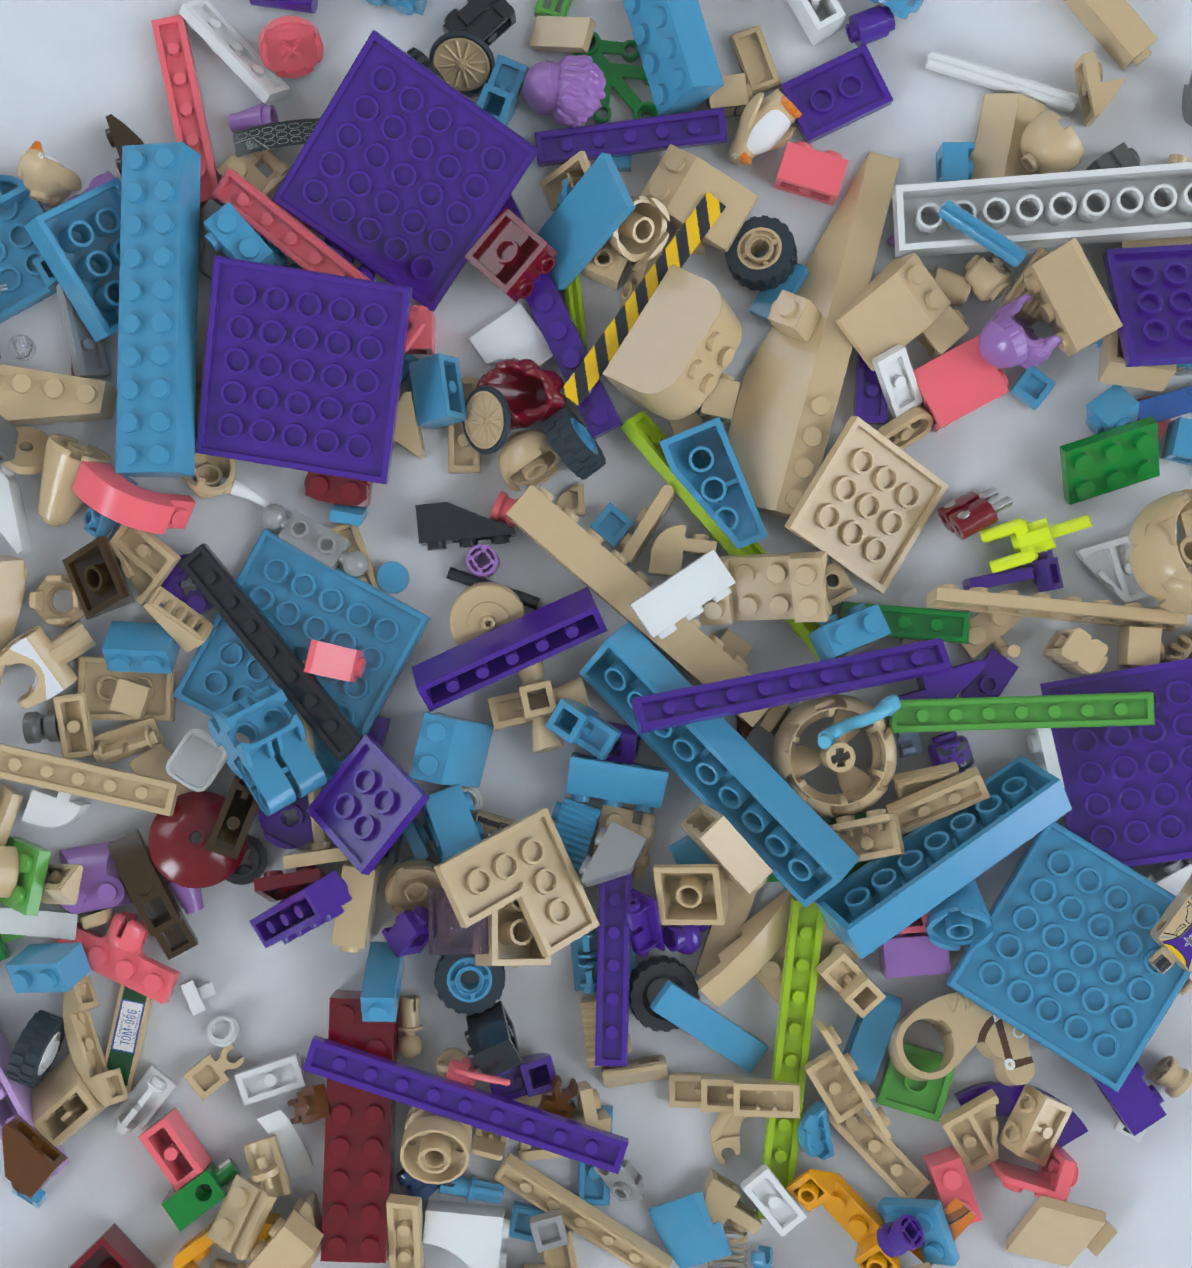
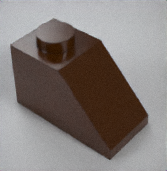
(28, 1157)

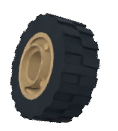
(764, 271)

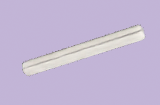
(1000, 80)

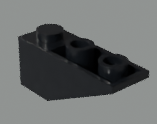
(448, 523)

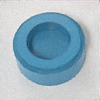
(393, 577)

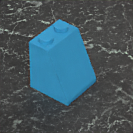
(451, 750)

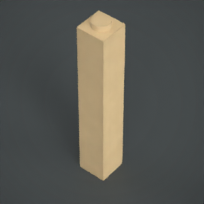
(1116, 29)

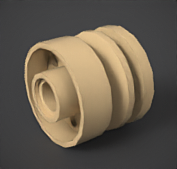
(434, 1147)

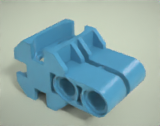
(276, 761)

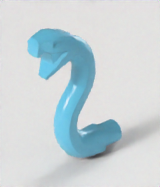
(884, 708)

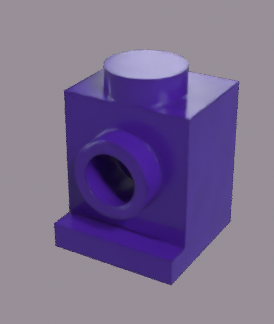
(626, 750)
(409, 932)

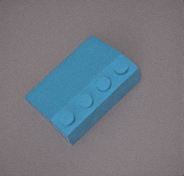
(84, 253)

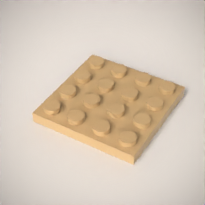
(866, 504)

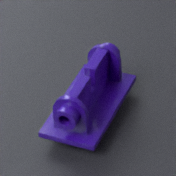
(644, 922)

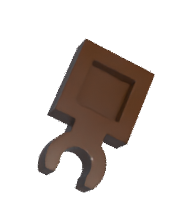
(560, 1100)
(310, 1105)

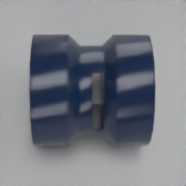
(416, 1187)

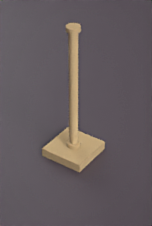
(321, 850)

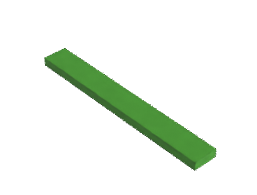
(1024, 712)

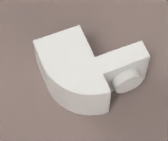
(53, 808)

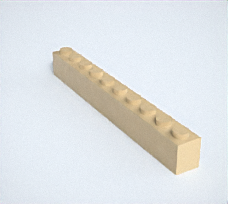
(619, 586)

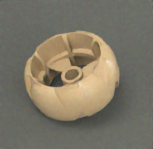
(1156, 556)
(858, 787)

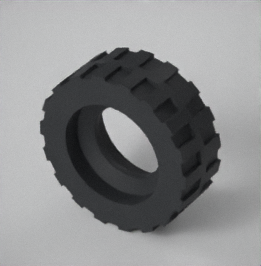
(642, 978)

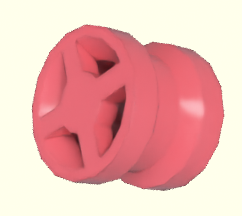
(501, 507)

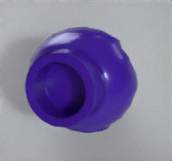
(683, 938)

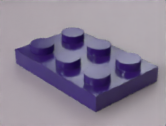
(837, 94)

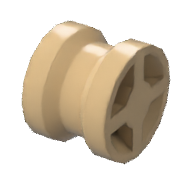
(1171, 1076)

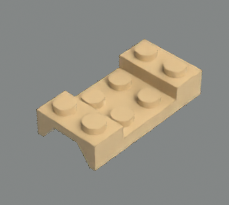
(772, 589)

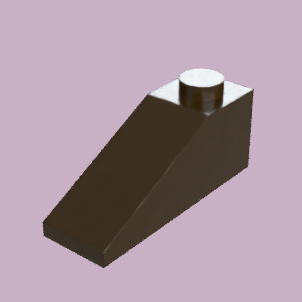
(233, 821)

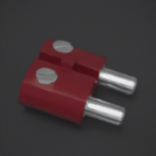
(972, 512)

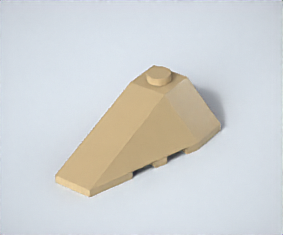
(12, 590)

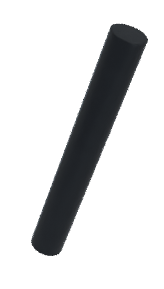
(470, 579)

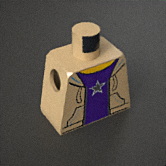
(1174, 936)

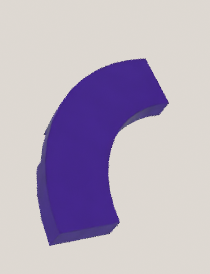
(1007, 1099)

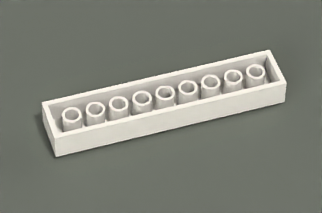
(1048, 208)

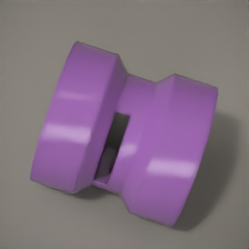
(482, 560)

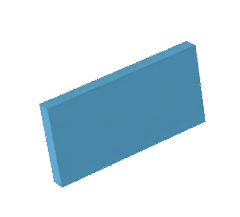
(586, 219)

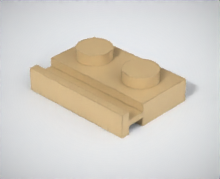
(241, 1217)

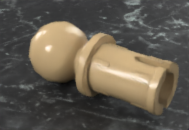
(409, 1043)

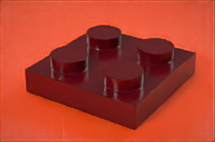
(279, 886)

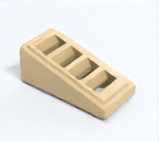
(178, 619)

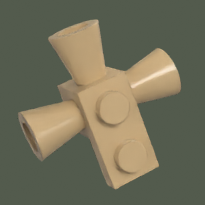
(535, 705)

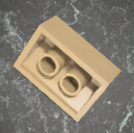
(1071, 298)

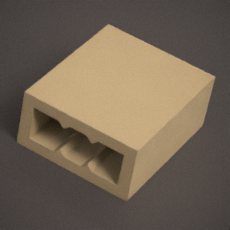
(726, 847)
(355, 926)

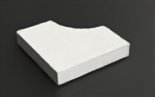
(512, 337)

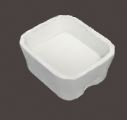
(196, 760)

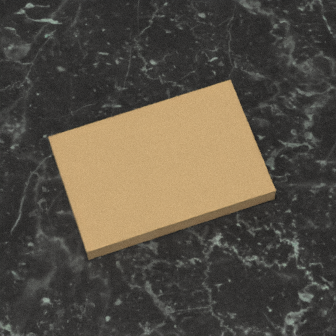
(101, 685)
(1055, 1231)

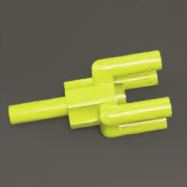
(1029, 539)

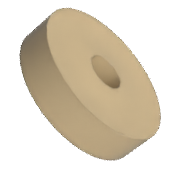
(33, 460)

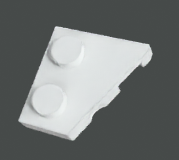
(1112, 567)

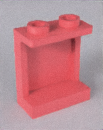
(958, 383)

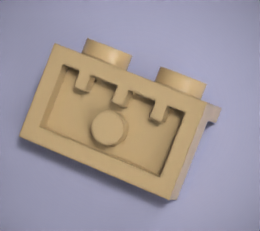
(1034, 1125)

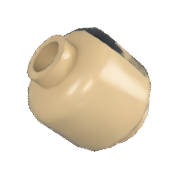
(987, 277)

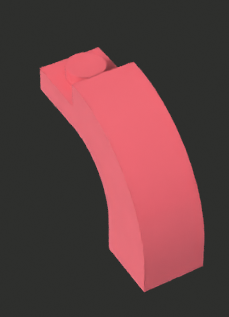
(130, 504)

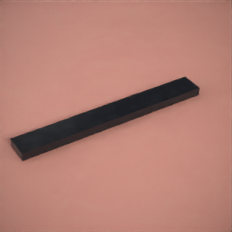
(271, 651)

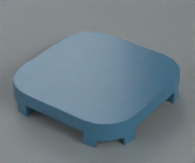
(21, 263)

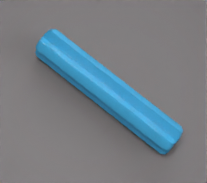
(982, 233)

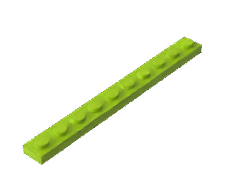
(646, 436)
(793, 1033)

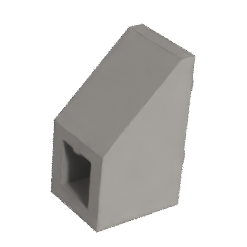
(615, 856)

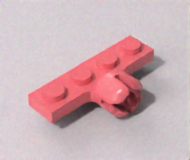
(122, 958)

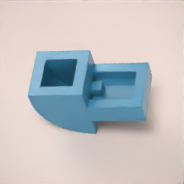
(503, 89)
(584, 727)

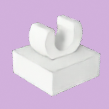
(194, 995)

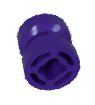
(900, 1236)

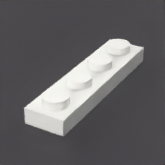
(234, 50)

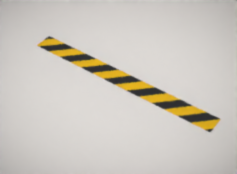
(609, 342)

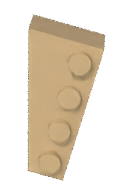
(52, 398)

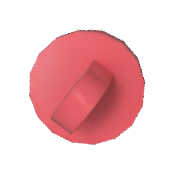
(290, 46)

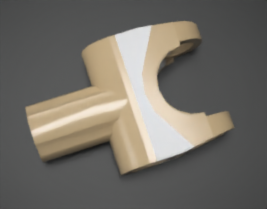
(48, 659)

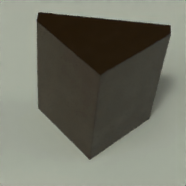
(98, 578)

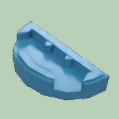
(815, 1133)

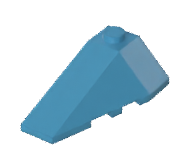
(711, 474)

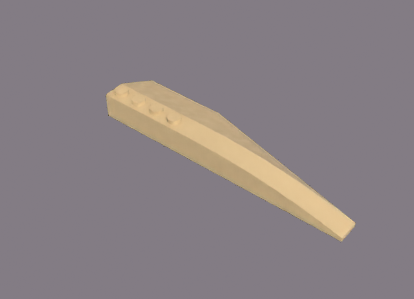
(796, 385)

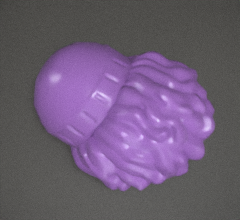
(565, 89)
(1010, 342)

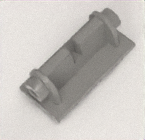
(626, 1184)

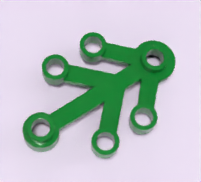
(614, 76)

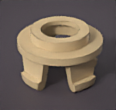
(43, 601)

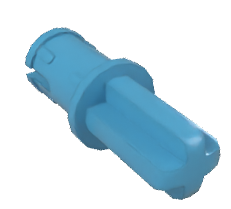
(474, 1189)

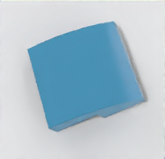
(689, 1232)

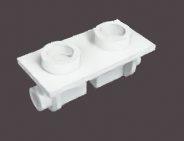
(143, 1102)

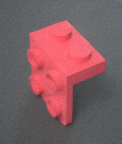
(1051, 1180)

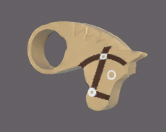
(963, 1027)

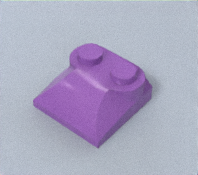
(100, 880)

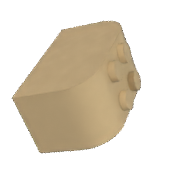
(676, 347)

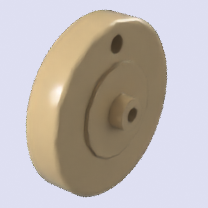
(482, 609)

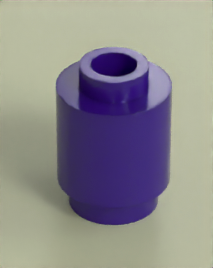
(870, 25)

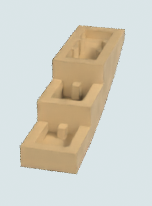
(749, 953)
(734, 1095)

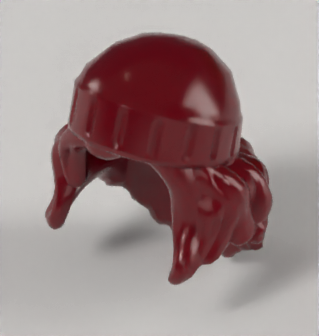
(528, 389)

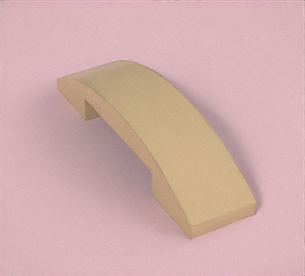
(85, 1047)

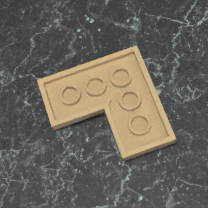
(525, 865)

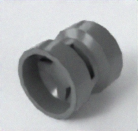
(40, 727)

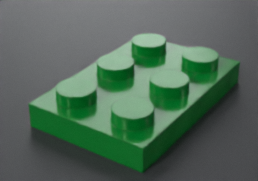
(1110, 460)

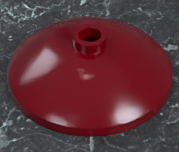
(176, 855)

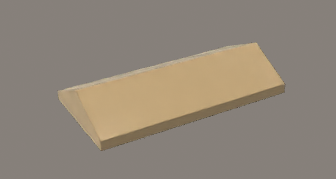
(999, 134)

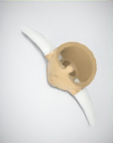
(217, 476)

